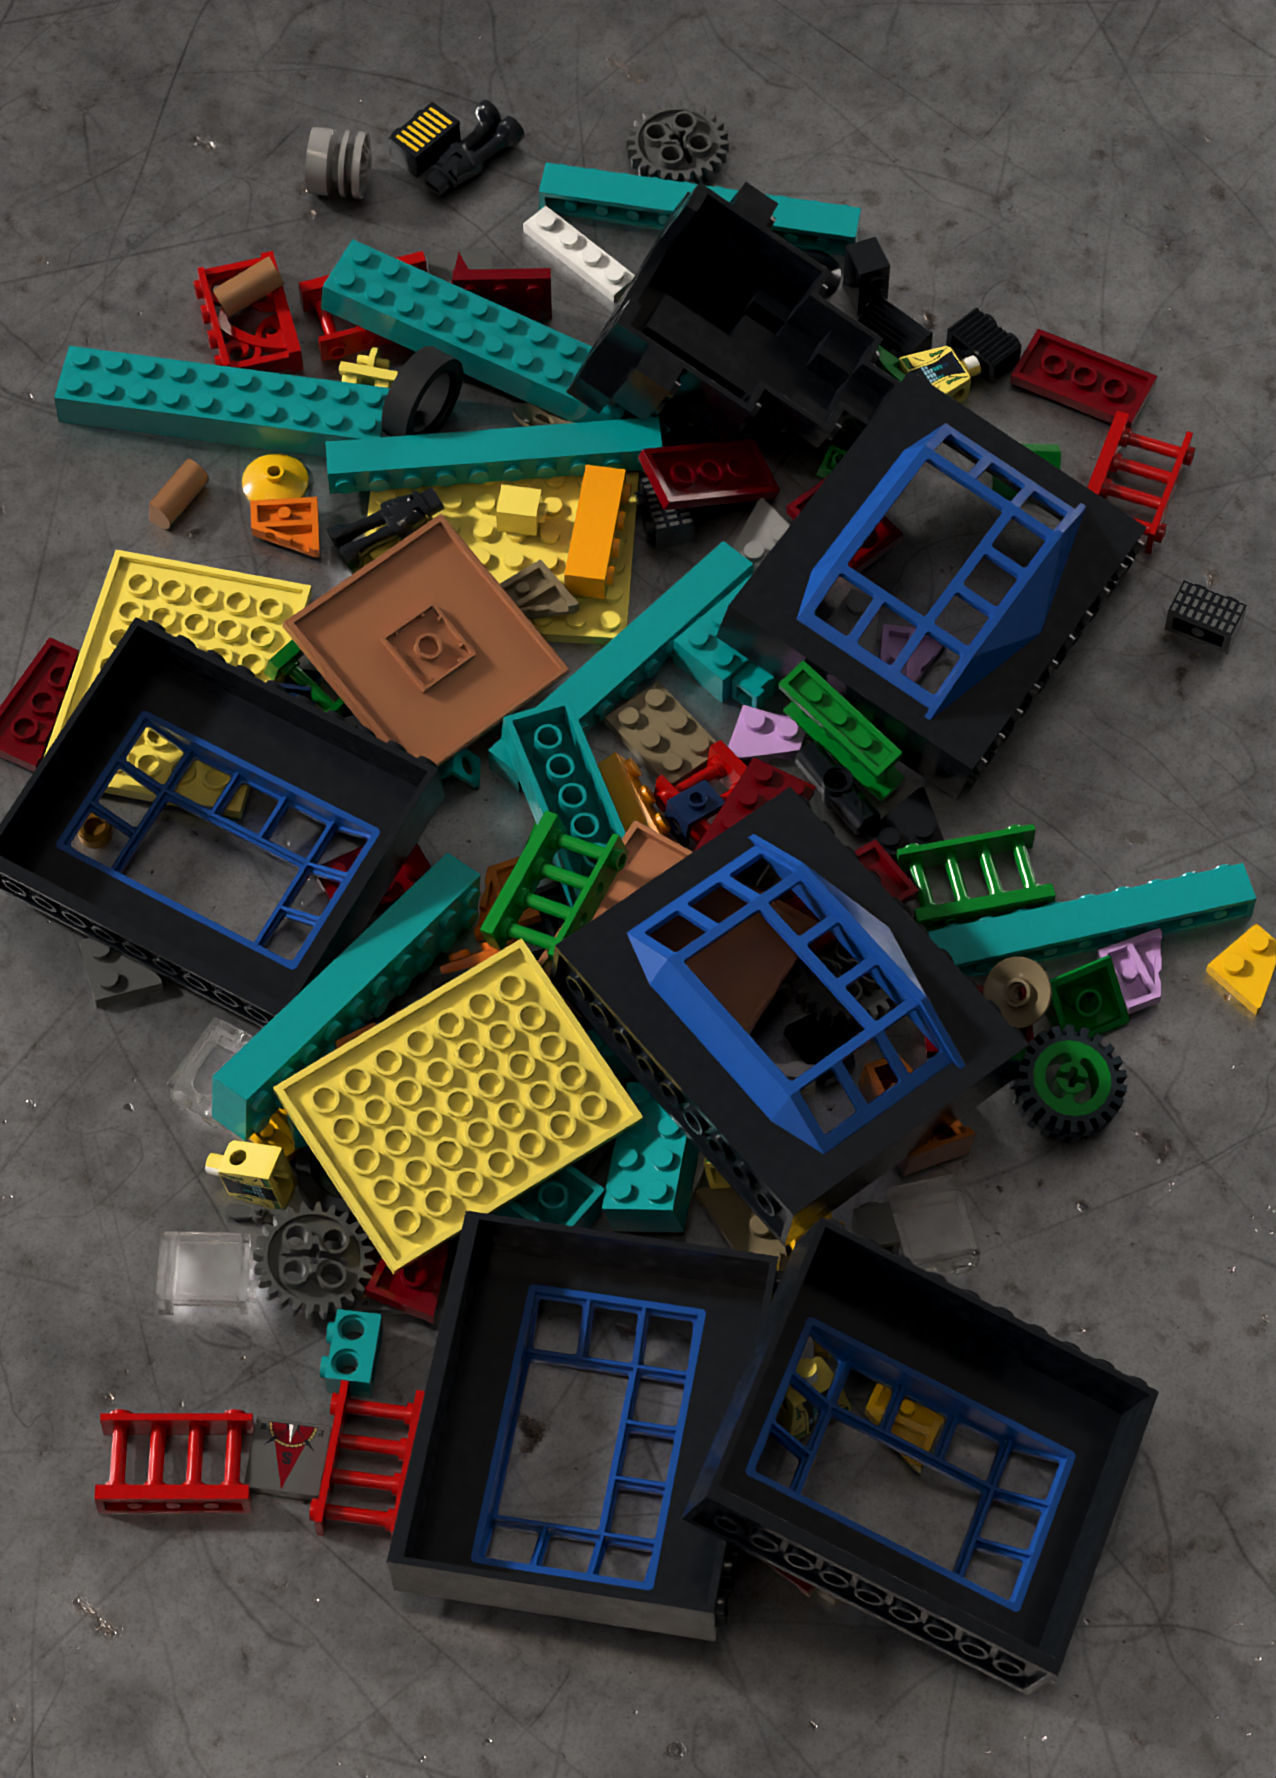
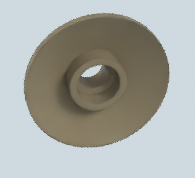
(531, 415)
(1006, 981)

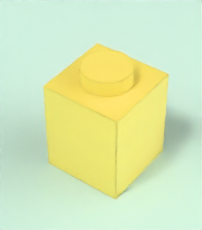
(520, 510)

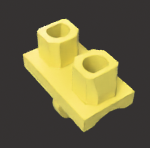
(368, 370)

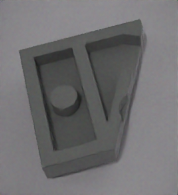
(114, 975)

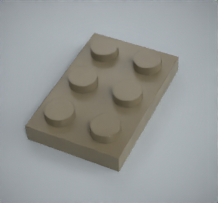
(661, 734)

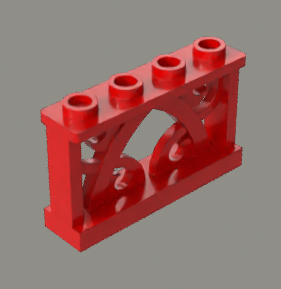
(282, 343)

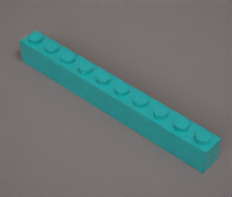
(650, 202)
(487, 455)
(640, 647)
(1100, 920)

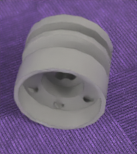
(334, 162)

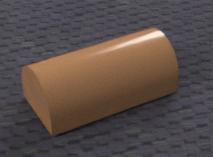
(248, 286)
(177, 494)

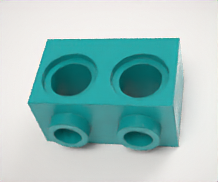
(359, 1353)

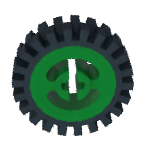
(1055, 1106)

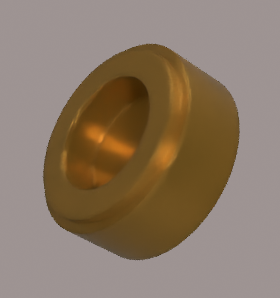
(95, 832)

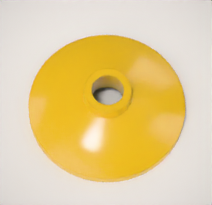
(290, 481)

